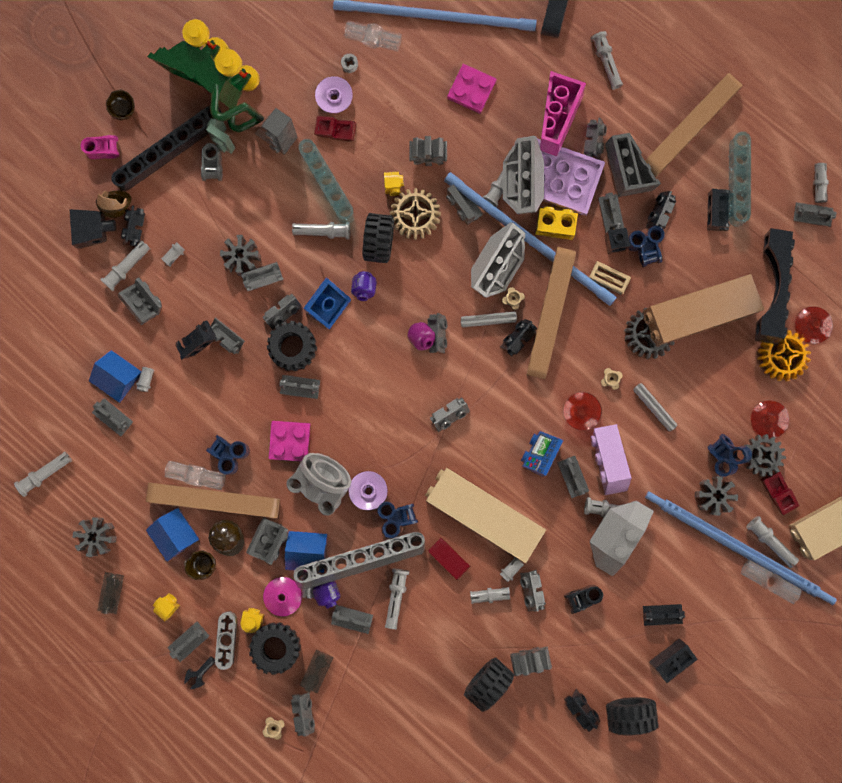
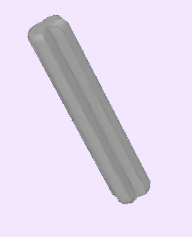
(488, 319)
(655, 407)

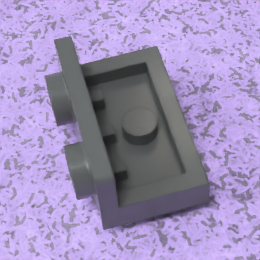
(466, 209)
(141, 301)
(267, 541)

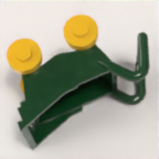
(212, 70)

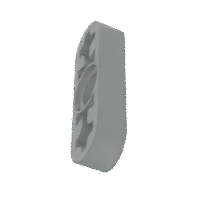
(229, 655)

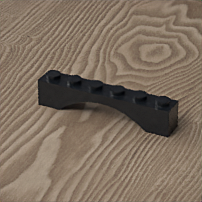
(777, 250)

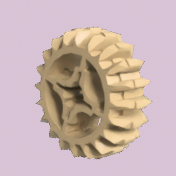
(408, 213)

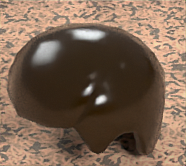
(120, 105)
(200, 565)

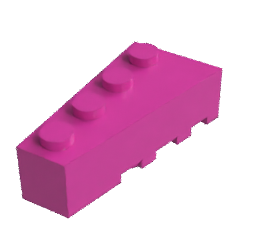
(561, 106)

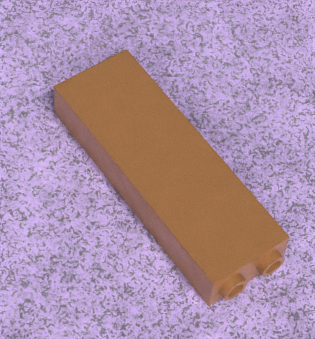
(703, 310)

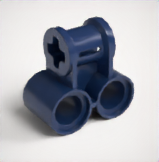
(648, 248)
(225, 452)
(726, 452)
(397, 517)

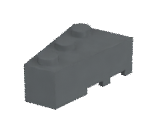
(278, 131)
(628, 167)

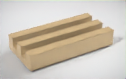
(608, 285)

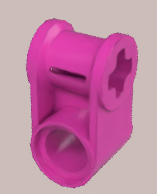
(104, 147)

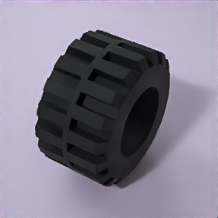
(378, 238)
(280, 334)
(258, 652)
(489, 684)
(632, 716)

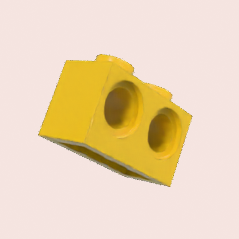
(556, 229)

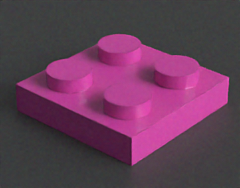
(471, 88)
(289, 440)

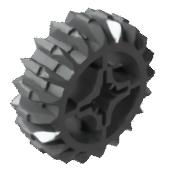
(634, 337)

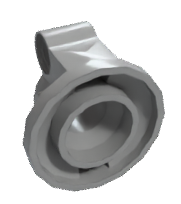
(320, 481)

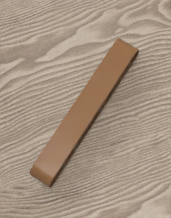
(693, 124)
(551, 313)
(212, 500)

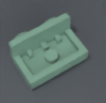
(216, 132)

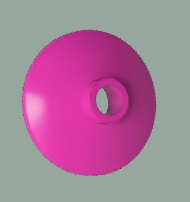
(292, 596)

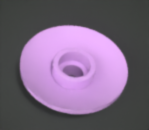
(330, 87)
(361, 483)

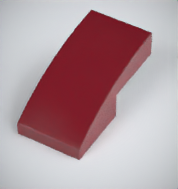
(335, 129)
(780, 493)
(449, 558)

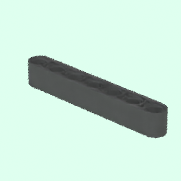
(352, 567)

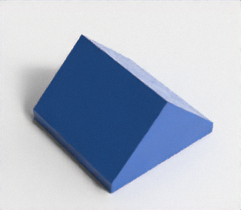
(327, 303)
(114, 375)
(172, 534)
(304, 549)

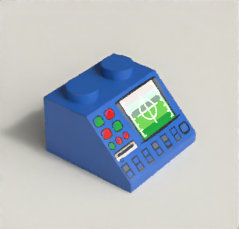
(541, 453)

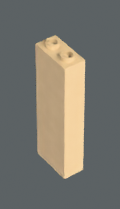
(485, 514)
(819, 531)

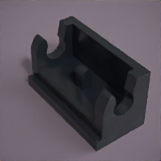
(718, 210)
(196, 340)
(673, 660)

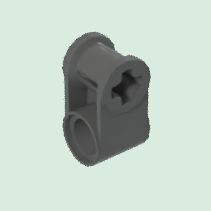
(211, 167)

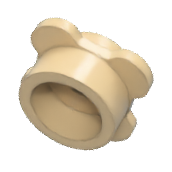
(518, 298)
(616, 378)
(268, 732)

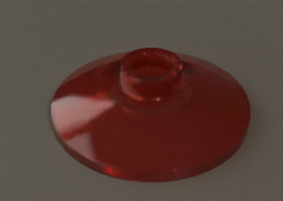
(806, 329)
(592, 409)
(761, 422)

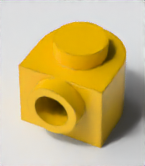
(392, 183)
(165, 606)
(251, 620)

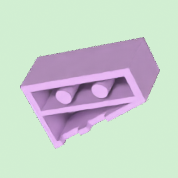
(611, 459)

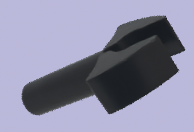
(199, 673)

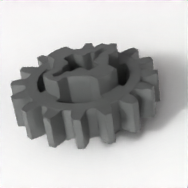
(771, 450)

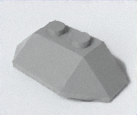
(524, 176)
(498, 261)
(619, 535)

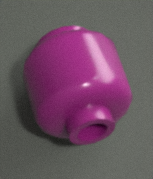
(420, 335)

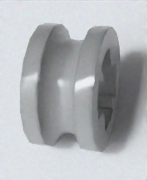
(352, 68)

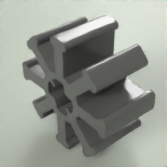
(428, 151)
(245, 250)
(721, 491)
(89, 534)
(531, 661)

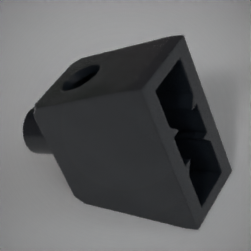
(89, 228)

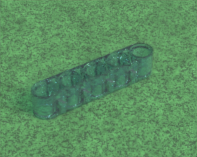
(744, 171)
(323, 173)

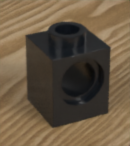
(617, 240)

